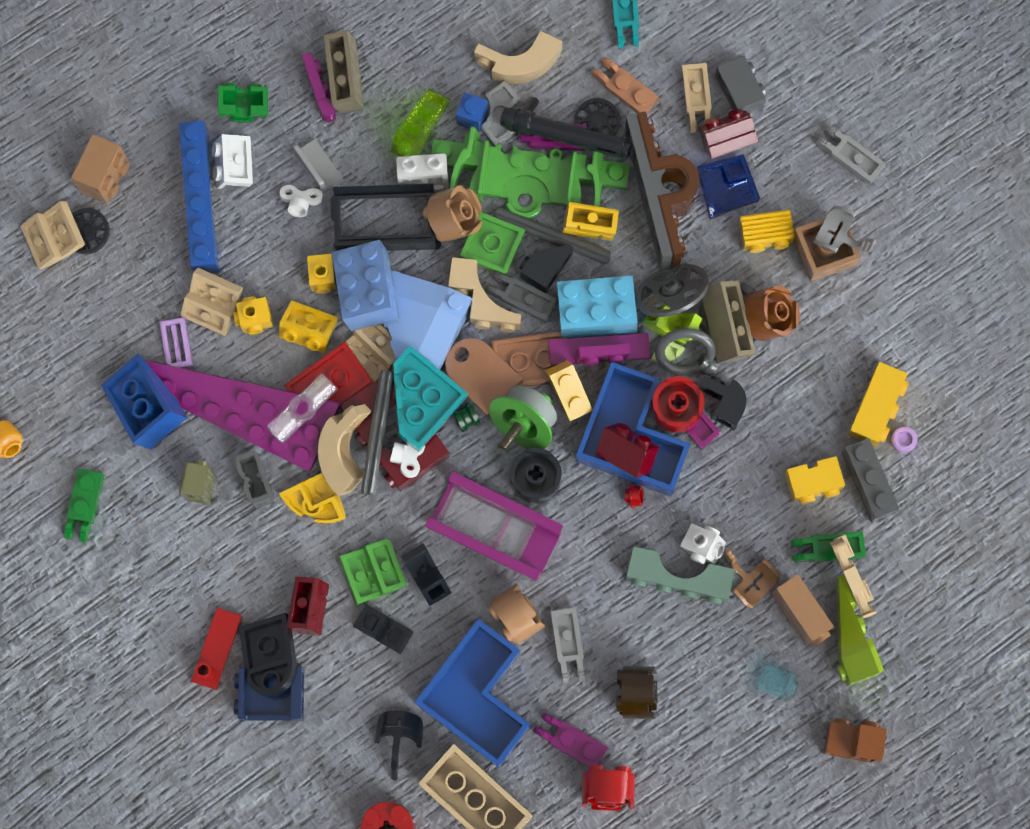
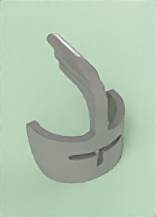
(834, 218)

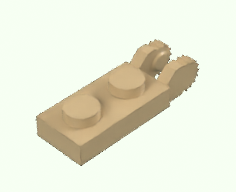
(696, 92)

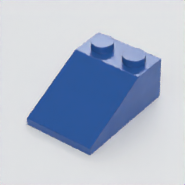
(143, 403)

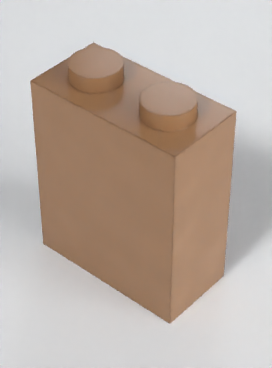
(803, 611)

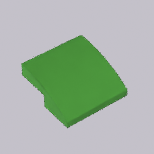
(372, 571)

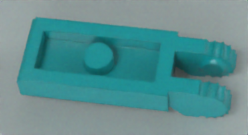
(626, 17)

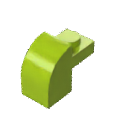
(663, 325)

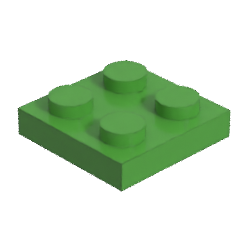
(493, 244)

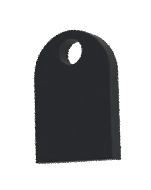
(267, 653)

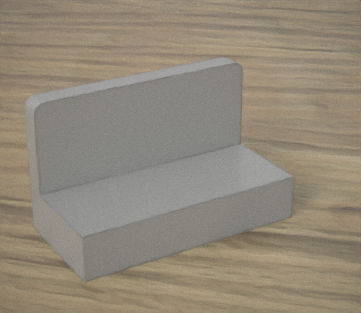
(318, 165)

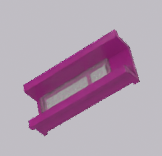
(495, 526)

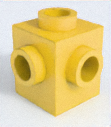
(253, 315)

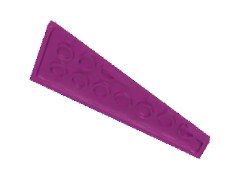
(247, 410)

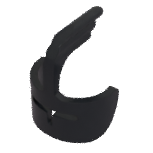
(409, 720)

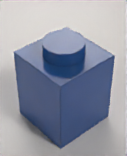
(472, 111)

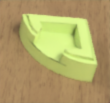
(672, 352)

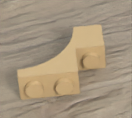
(483, 310)

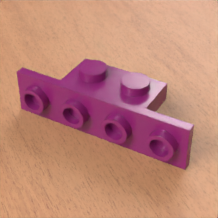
(599, 349)

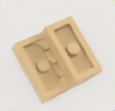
(52, 235)
(211, 301)
(373, 349)

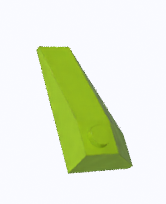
(855, 653)

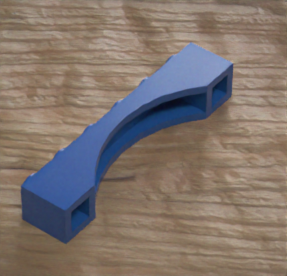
(198, 199)

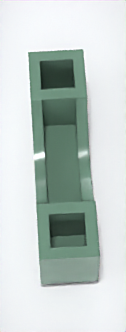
(712, 583)

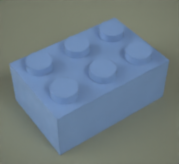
(365, 285)

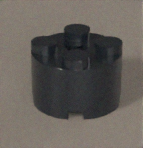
(549, 469)

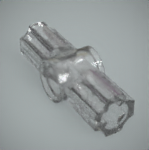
(289, 420)

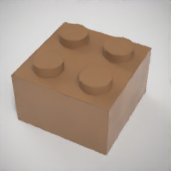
(100, 169)
(818, 260)

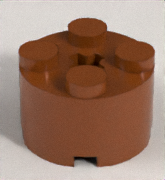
(771, 313)

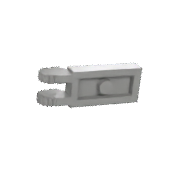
(852, 155)
(568, 641)

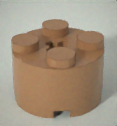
(453, 213)
(516, 614)

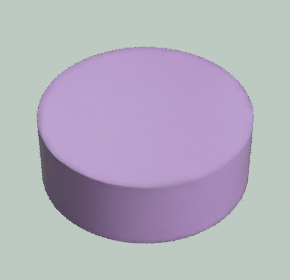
(904, 439)

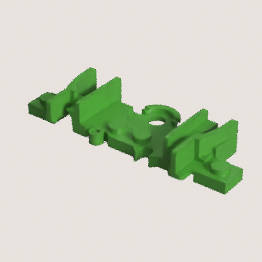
(529, 172)

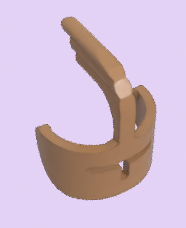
(765, 584)

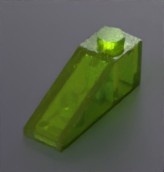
(419, 124)

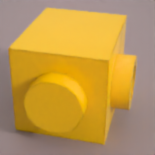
(321, 273)

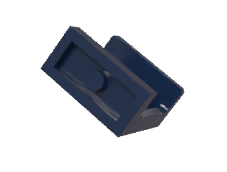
(282, 707)

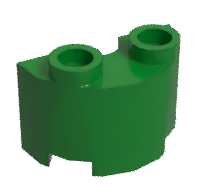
(242, 104)

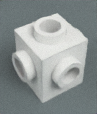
(703, 544)

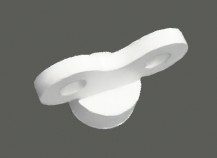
(300, 200)
(406, 456)

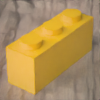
(879, 404)

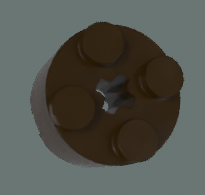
(638, 692)

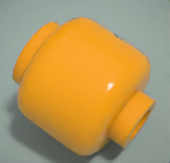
(9, 439)

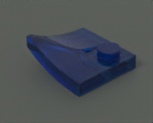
(727, 185)

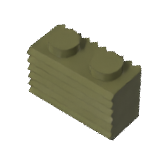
(197, 482)

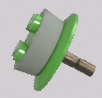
(523, 418)

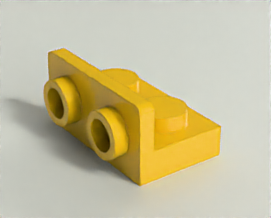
(307, 326)

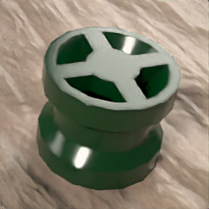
(466, 417)

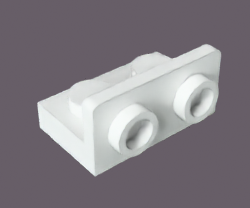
(232, 161)
(423, 170)

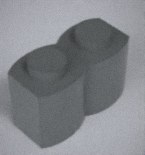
(254, 475)

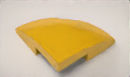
(315, 500)

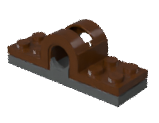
(661, 205)

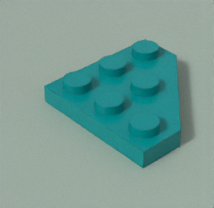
(422, 397)

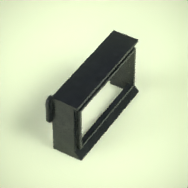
(390, 242)

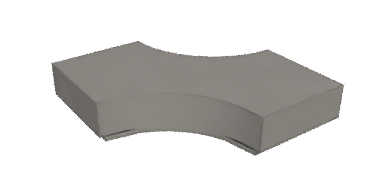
(498, 99)

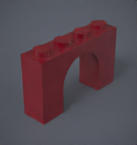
(434, 451)

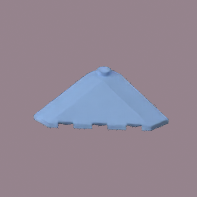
(427, 317)

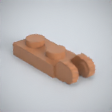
(626, 87)

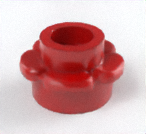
(634, 496)

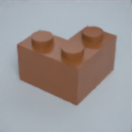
(853, 742)

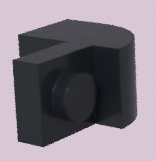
(731, 400)
(426, 574)

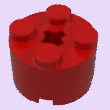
(663, 405)
(608, 788)
(387, 812)

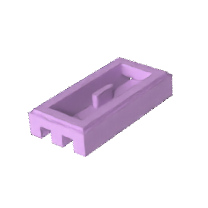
(182, 321)

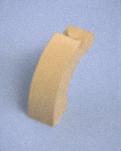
(522, 67)
(334, 450)

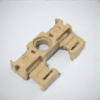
(857, 585)

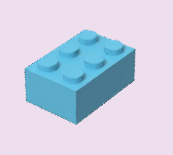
(597, 307)

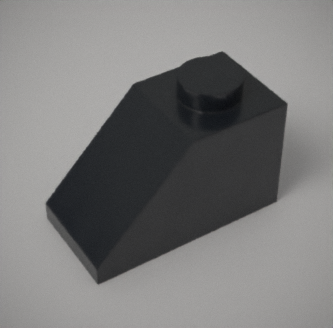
(545, 266)

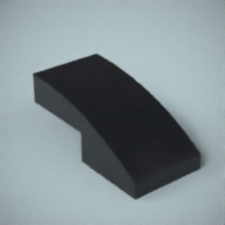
(383, 629)

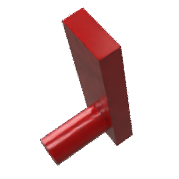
(216, 649)

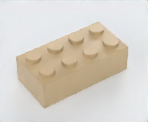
(472, 794)

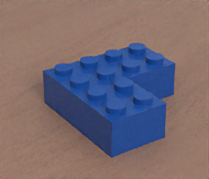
(627, 400)
(462, 697)

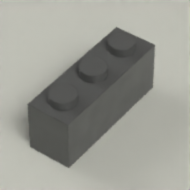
(870, 480)

